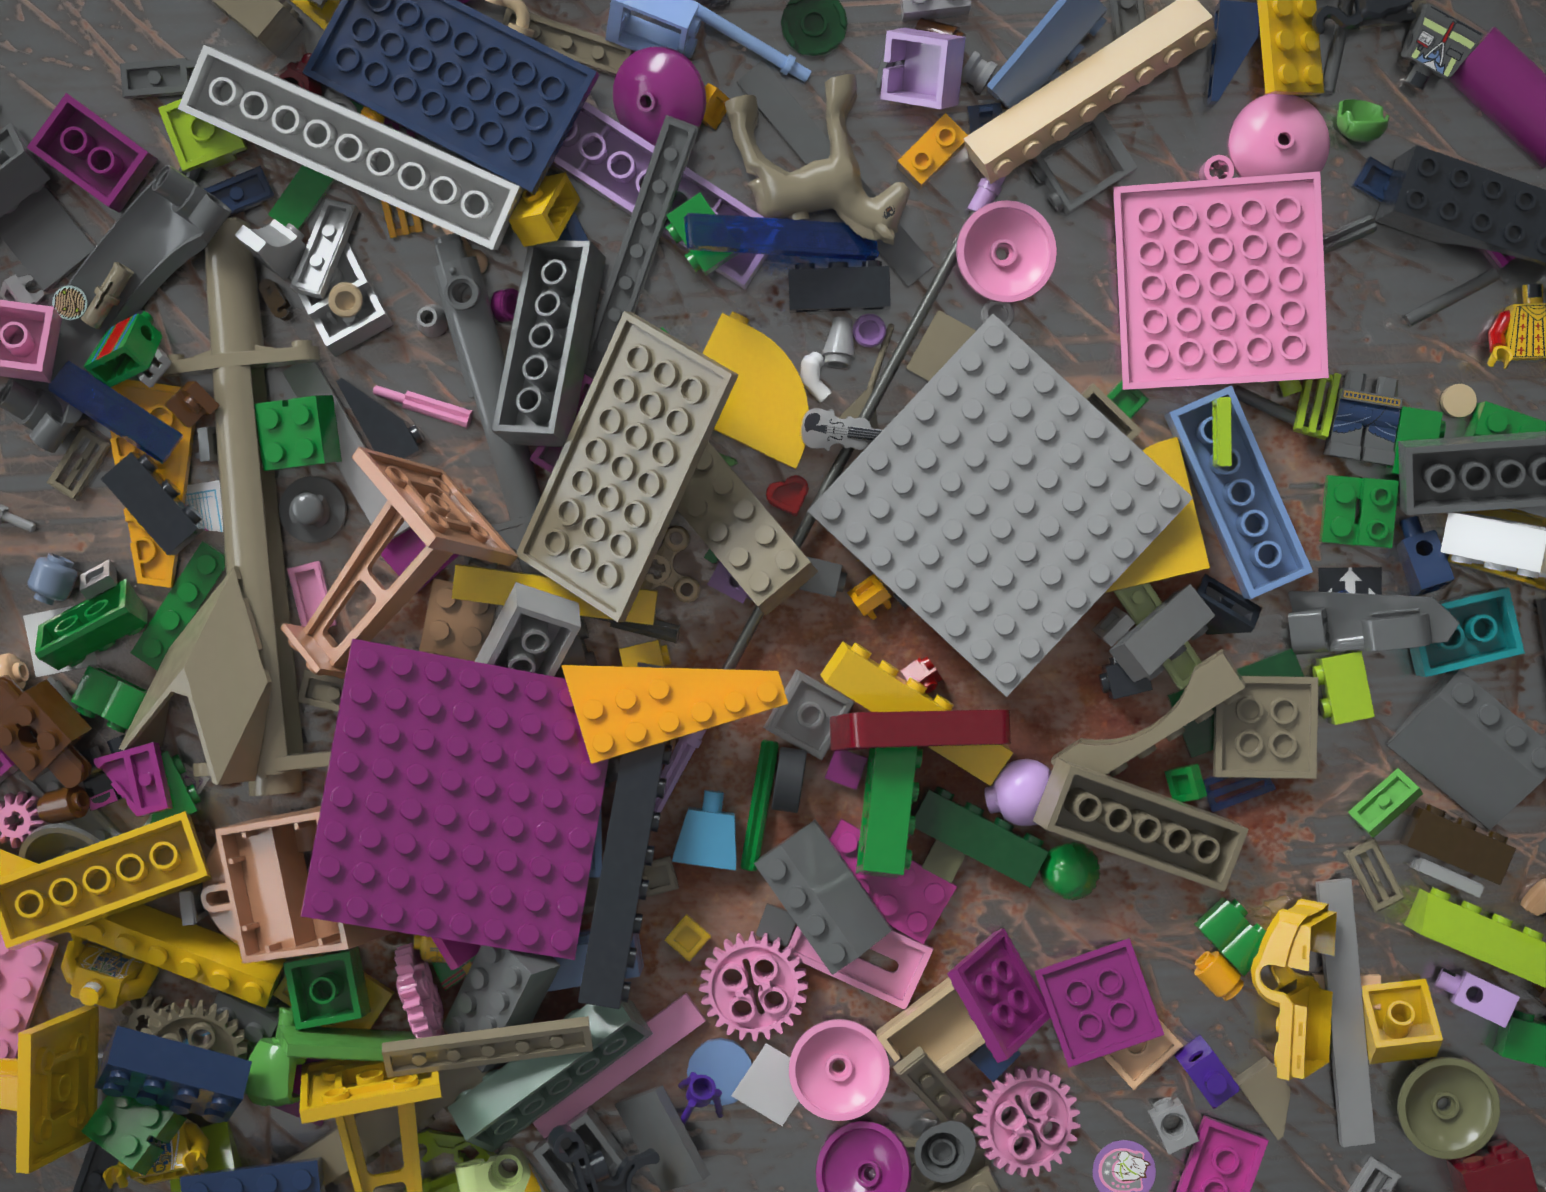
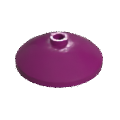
(669, 82)
(856, 1150)

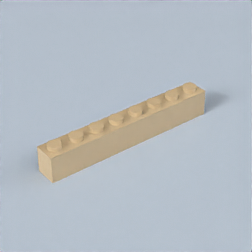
(1090, 88)

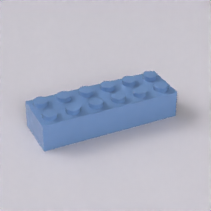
(1240, 499)

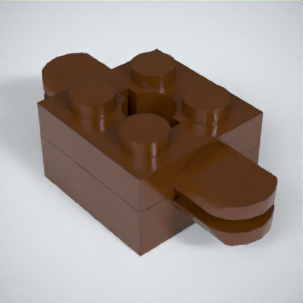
(54, 726)

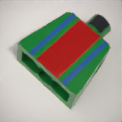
(136, 344)

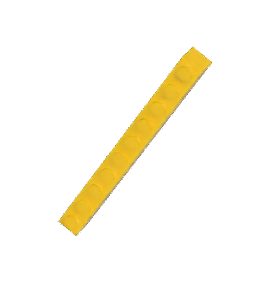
(176, 948)

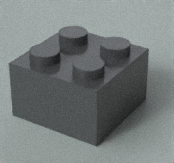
(595, 1138)

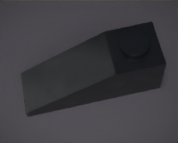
(382, 427)

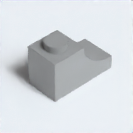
(274, 246)

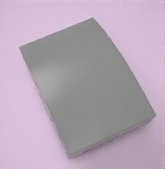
(340, 332)

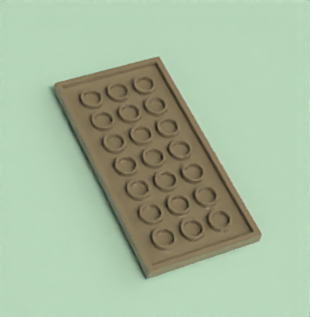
(625, 465)

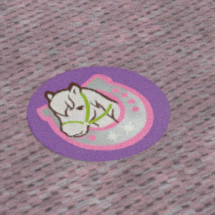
(1124, 1168)

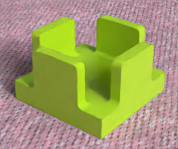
(197, 141)

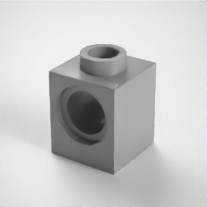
(1179, 1137)

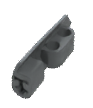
(1365, 621)

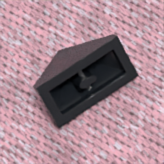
(1231, 610)

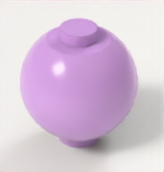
(1018, 791)

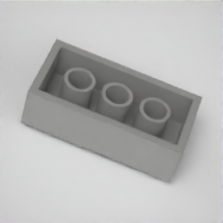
(532, 631)

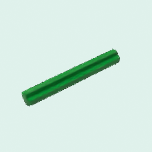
(759, 804)

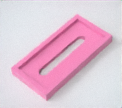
(892, 987)

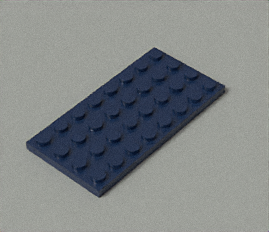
(456, 81)

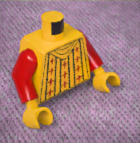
(1520, 329)

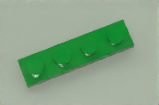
(181, 604)

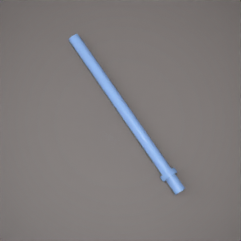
(786, 63)

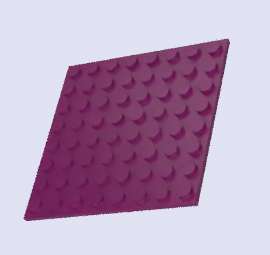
(456, 804)

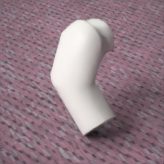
(810, 376)

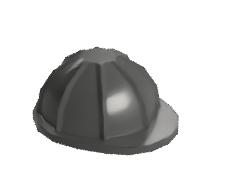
(945, 1151)

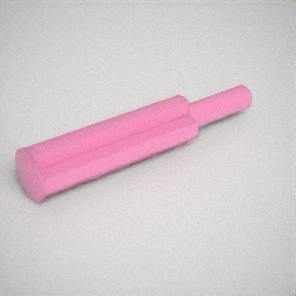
(428, 406)

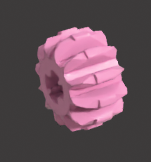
(27, 809)

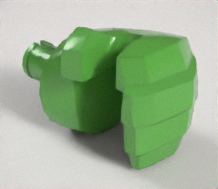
(271, 1071)

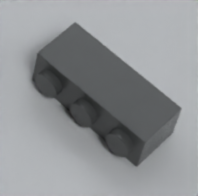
(1163, 634)

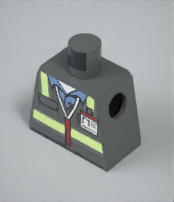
(1436, 45)

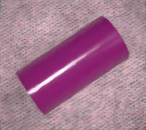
(1507, 90)

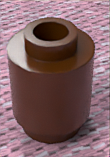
(63, 805)

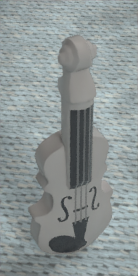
(824, 429)

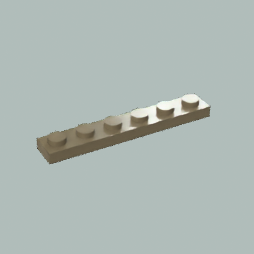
(487, 1046)

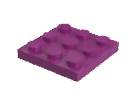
(1000, 995)
(1099, 1002)

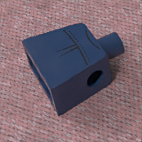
(1426, 572)

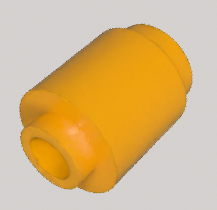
(1218, 975)

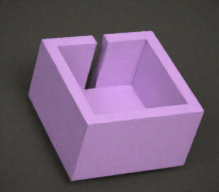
(930, 68)

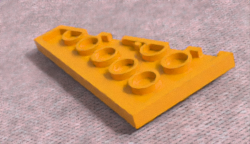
(149, 559)
(647, 705)

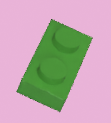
(1385, 803)

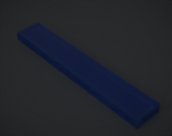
(776, 237)

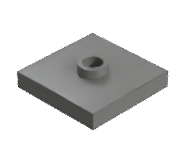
(808, 714)

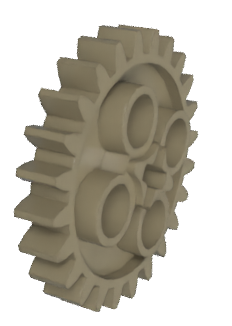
(223, 1033)

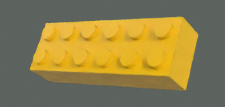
(100, 881)

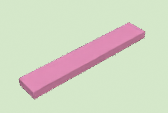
(667, 1029)

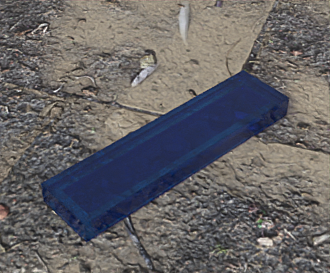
(115, 412)

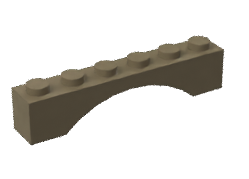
(1209, 685)

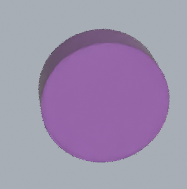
(869, 330)

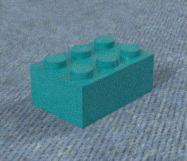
(1484, 635)

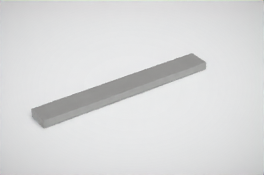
(1347, 1019)

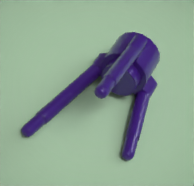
(699, 1094)

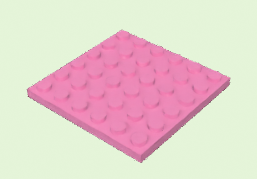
(1221, 281)

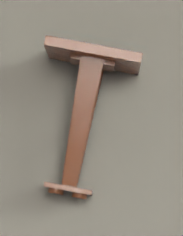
(439, 517)

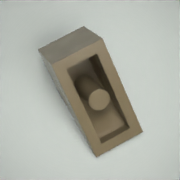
(1266, 1094)

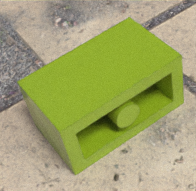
(1343, 687)

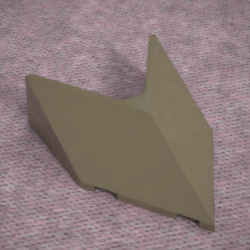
(225, 682)

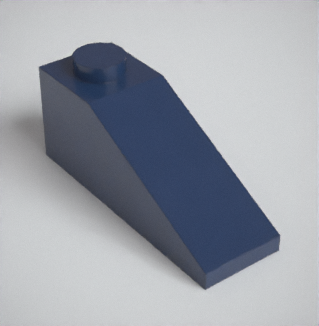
(1236, 32)

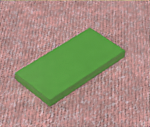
(337, 1042)

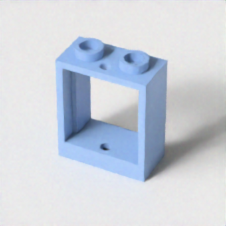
(640, 34)

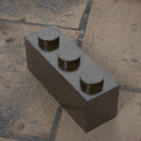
(1458, 843)

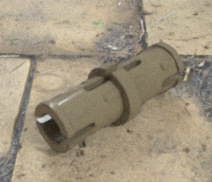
(107, 295)

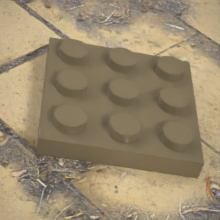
(1268, 730)

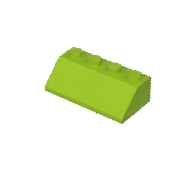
(1478, 935)

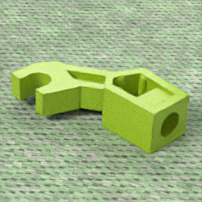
(447, 1142)

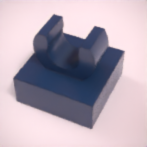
(982, 114)

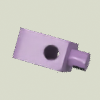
(1490, 1002)

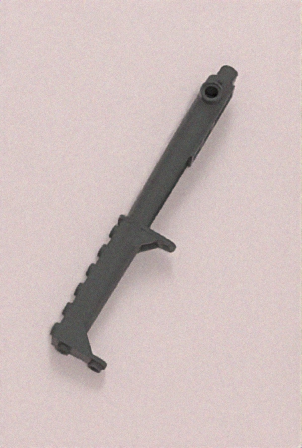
(482, 369)

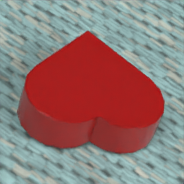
(788, 494)

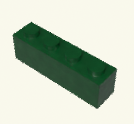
(980, 837)

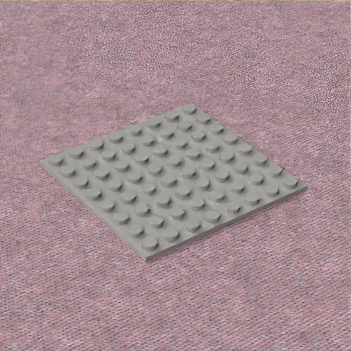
(999, 504)

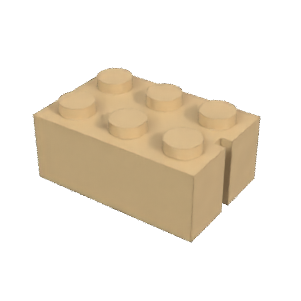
(936, 1024)

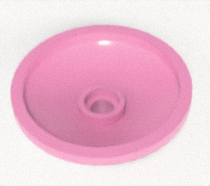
(1255, 134)
(1028, 250)
(841, 1093)

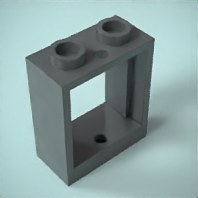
(1112, 147)

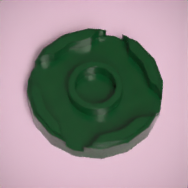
(814, 26)

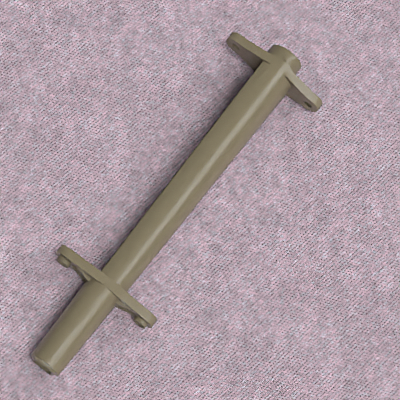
(250, 494)

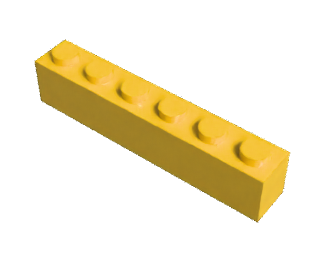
(881, 690)

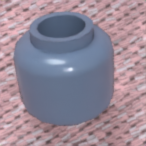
(52, 578)

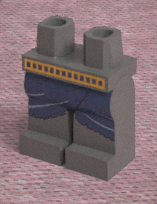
(1365, 422)

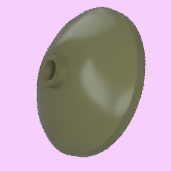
(1465, 1121)

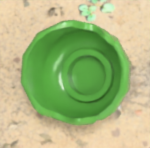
(1361, 120)

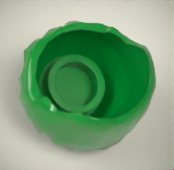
(1070, 871)

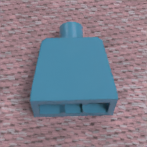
(708, 835)

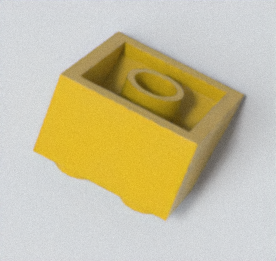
(1405, 1023)

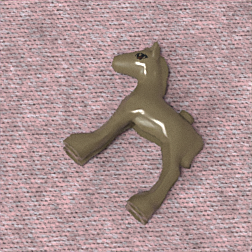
(824, 182)

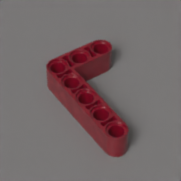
(919, 729)

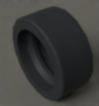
(789, 780)

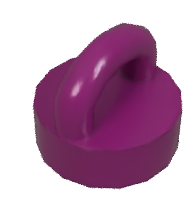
(504, 304)

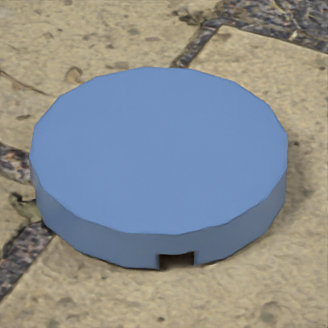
(724, 1063)

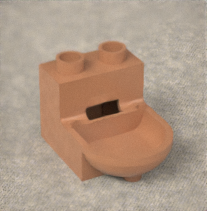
(262, 886)

